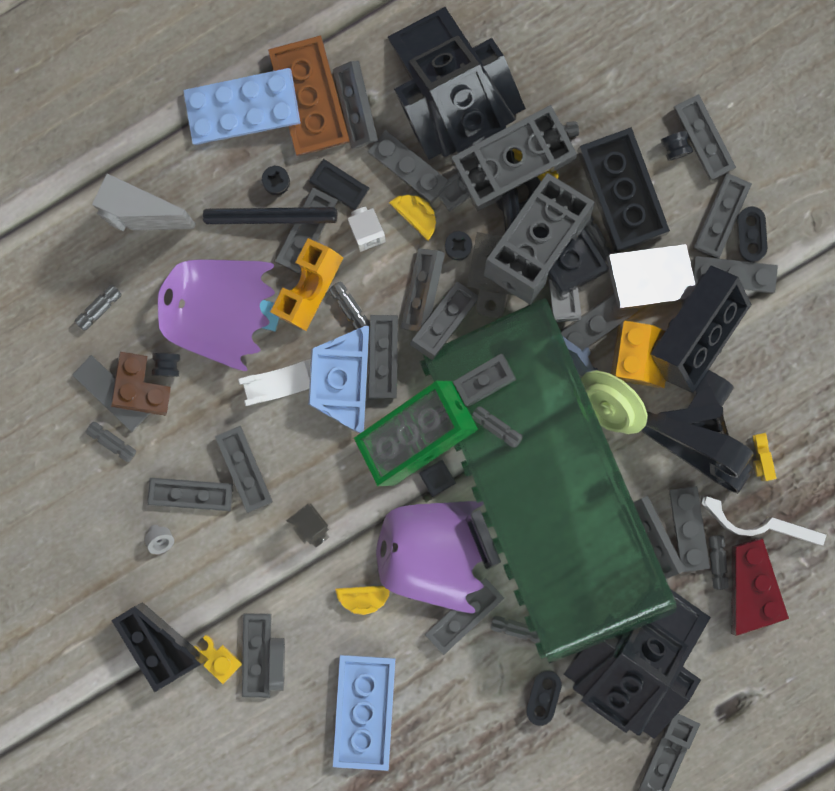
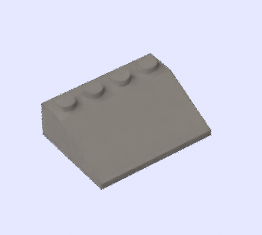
(136, 209)

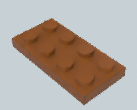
(316, 96)

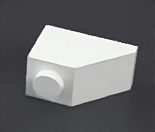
(366, 228)

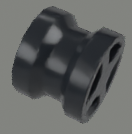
(676, 145)
(280, 182)
(458, 250)
(165, 364)

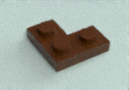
(131, 390)

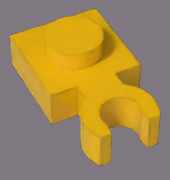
(764, 464)
(221, 662)

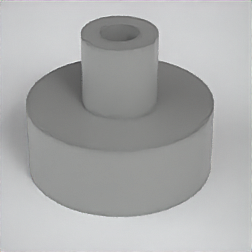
(158, 539)

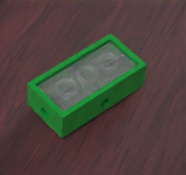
(415, 433)

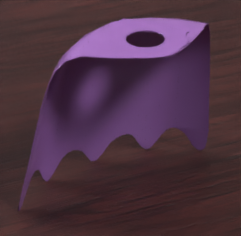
(218, 309)
(432, 554)

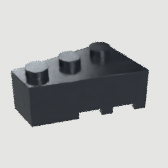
(156, 646)

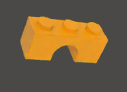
(317, 271)

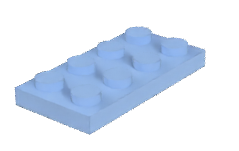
(242, 106)
(364, 712)

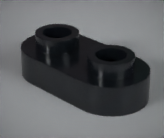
(752, 234)
(543, 697)

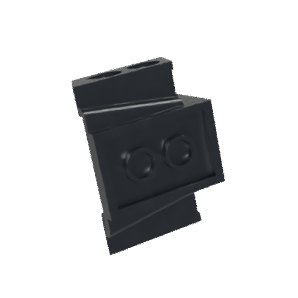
(454, 89)
(640, 675)

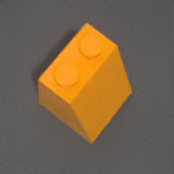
(633, 357)

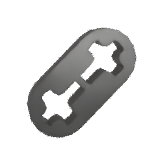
(277, 664)

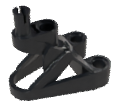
(696, 438)

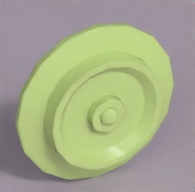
(615, 403)

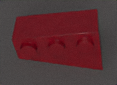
(755, 590)

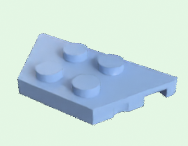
(340, 377)

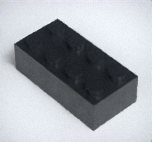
(623, 190)
(701, 328)

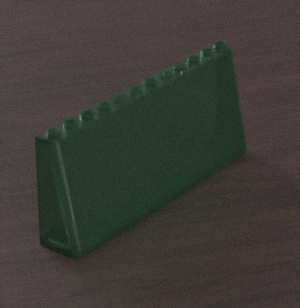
(558, 494)

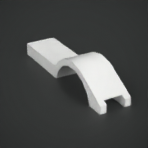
(276, 383)
(715, 508)

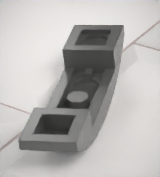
(669, 754)

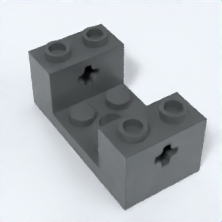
(489, 174)
(523, 260)

